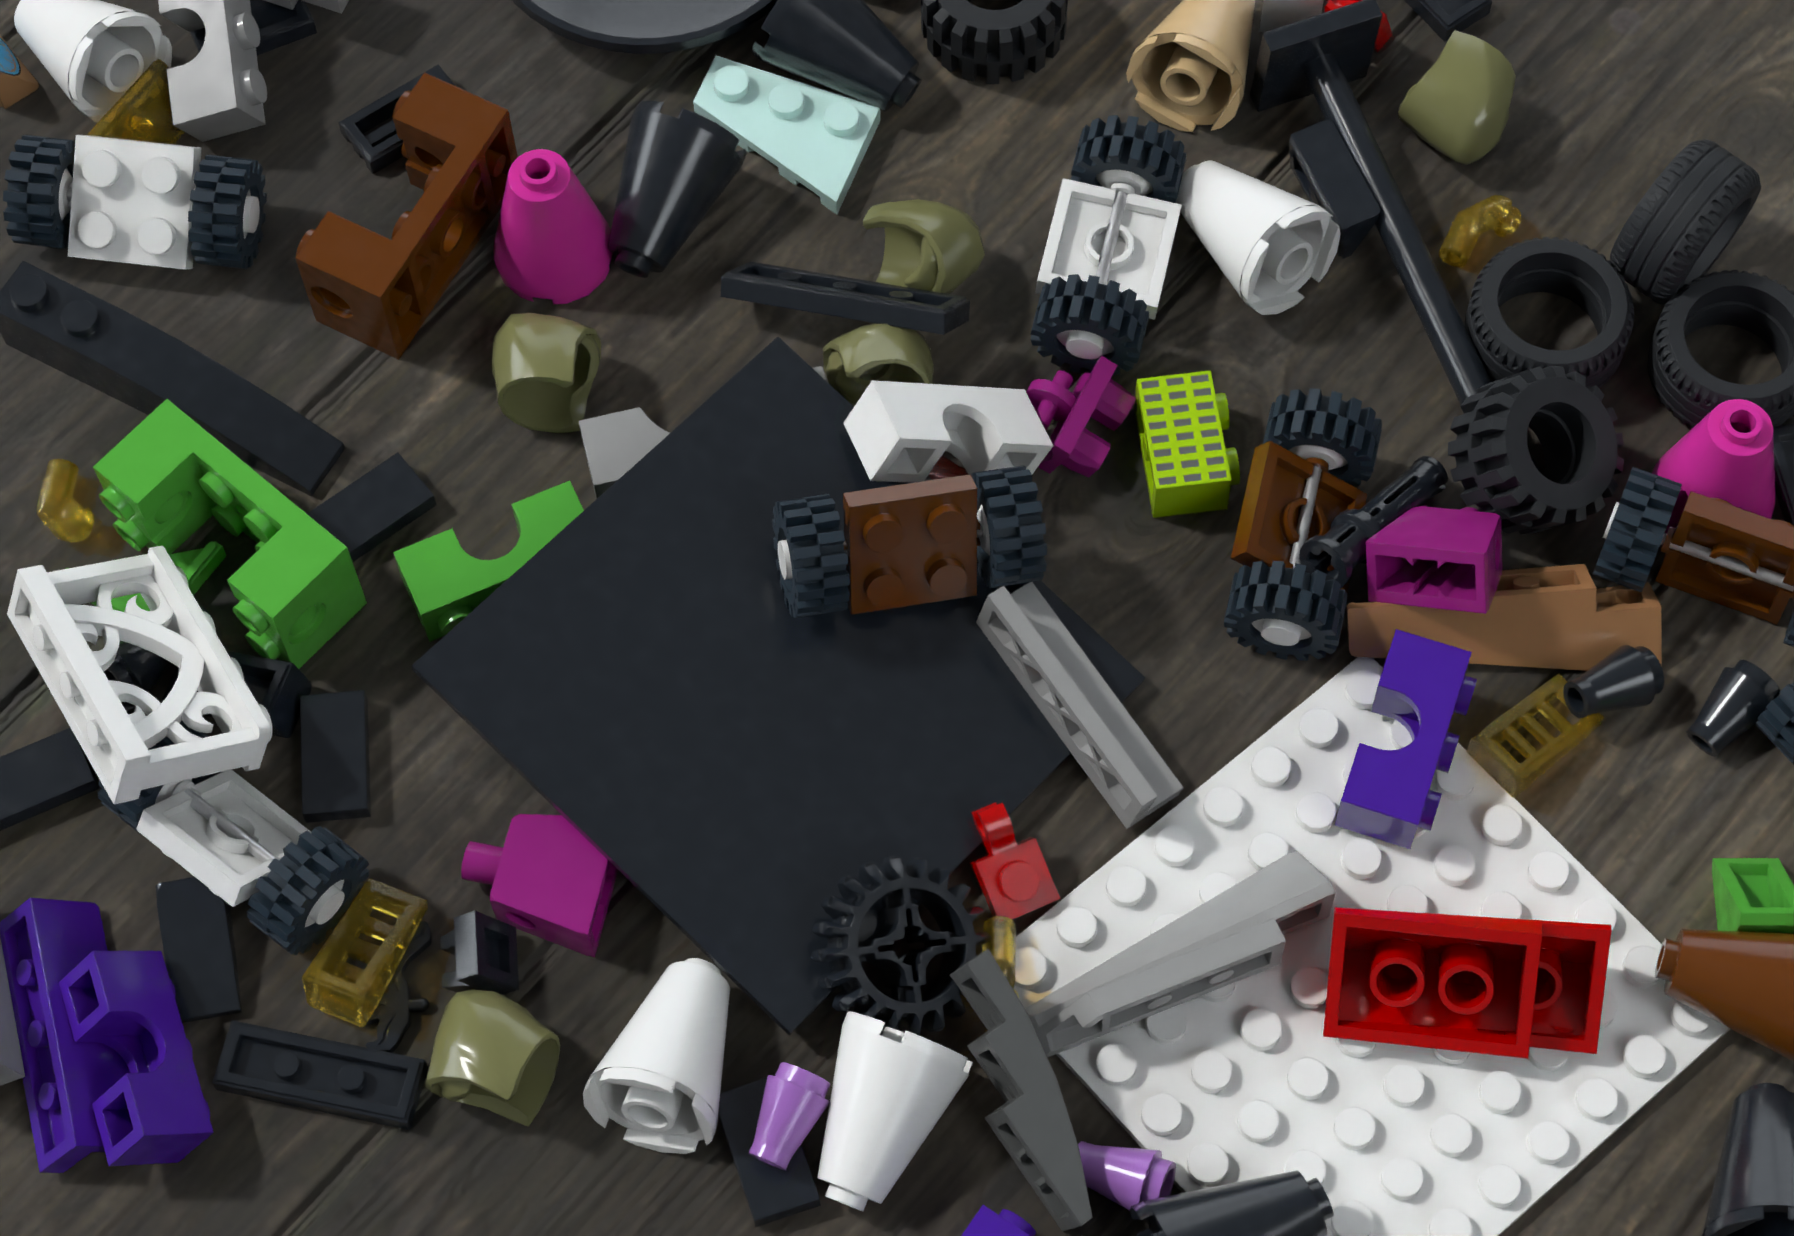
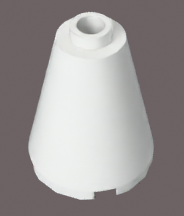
(91, 48)
(1258, 234)
(667, 1063)
(882, 1106)

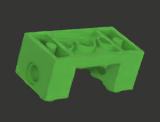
(177, 475)

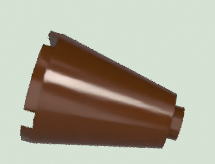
(1735, 980)

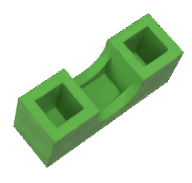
(450, 583)

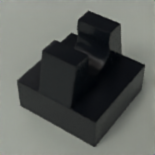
(483, 954)

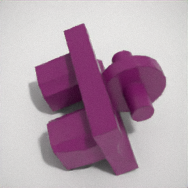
(1092, 397)

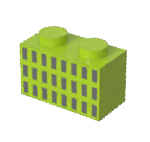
(1184, 443)

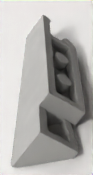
(1189, 957)

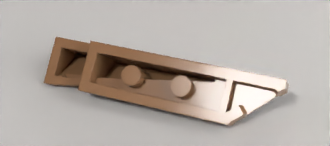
(1535, 620)

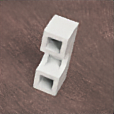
(908, 427)

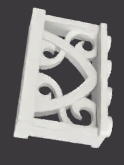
(55, 633)

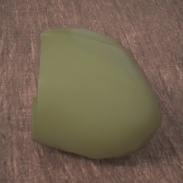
(1462, 99)
(926, 244)
(876, 354)
(545, 370)
(493, 1056)

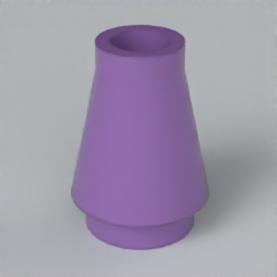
(787, 1114)
(1126, 1173)

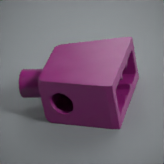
(1447, 561)
(545, 881)

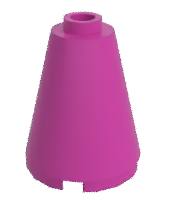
(550, 232)
(1725, 459)

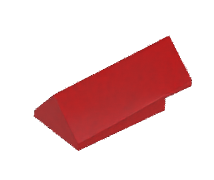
(1466, 982)

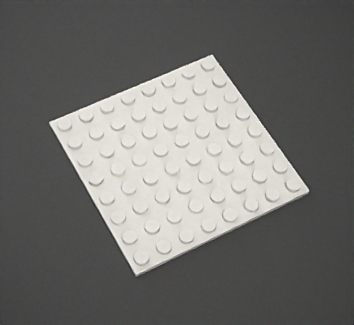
(1243, 1073)

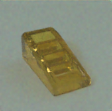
(1502, 766)
(346, 989)

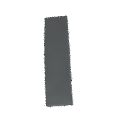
(1034, 1115)

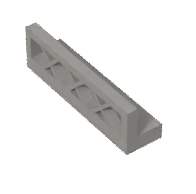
(1078, 703)

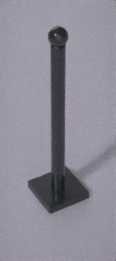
(1320, 59)

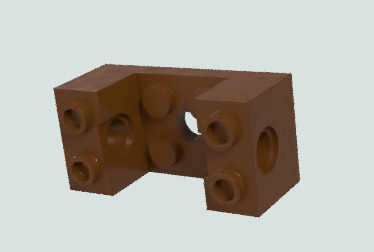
(387, 287)

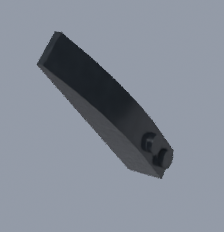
(148, 366)

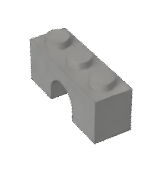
(222, 85)

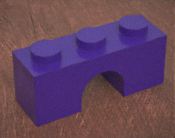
(1391, 788)
(131, 1007)

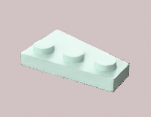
(796, 126)

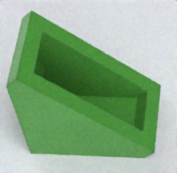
(1753, 895)

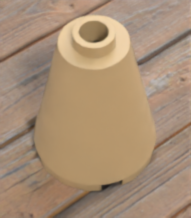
(1195, 64)

